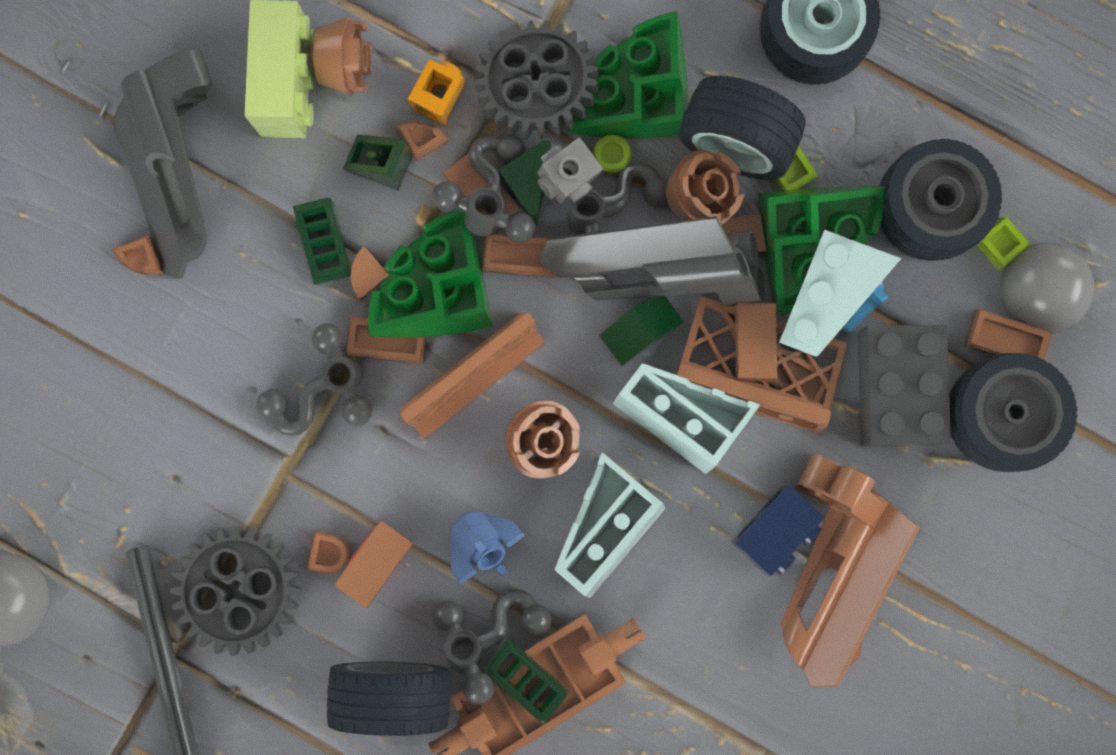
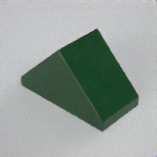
(379, 159)
(521, 179)
(640, 328)

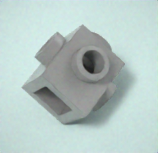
(575, 161)

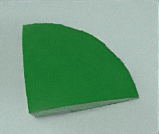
(640, 84)
(796, 221)
(432, 285)

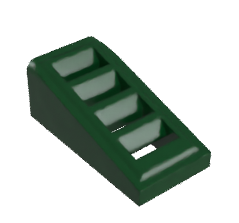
(316, 208)
(559, 693)

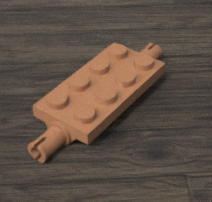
(574, 657)

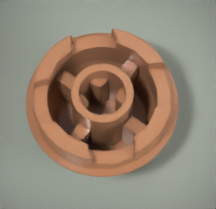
(341, 56)
(704, 187)
(543, 439)

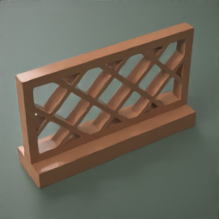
(472, 375)
(774, 403)

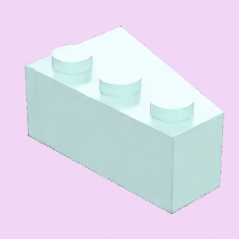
(833, 290)
(685, 415)
(607, 527)

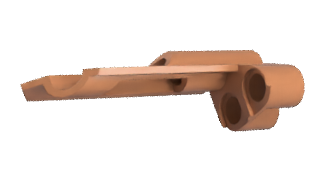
(866, 545)

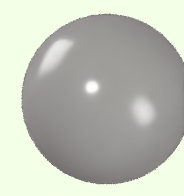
(1048, 287)
(22, 599)

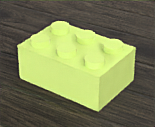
(279, 69)

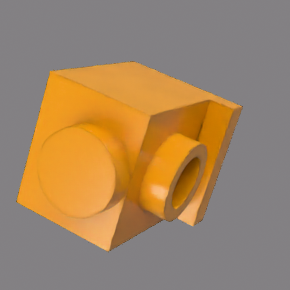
(433, 77)

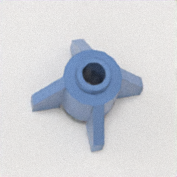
(479, 542)

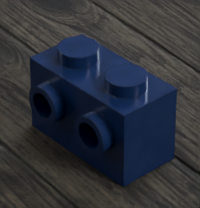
(779, 531)

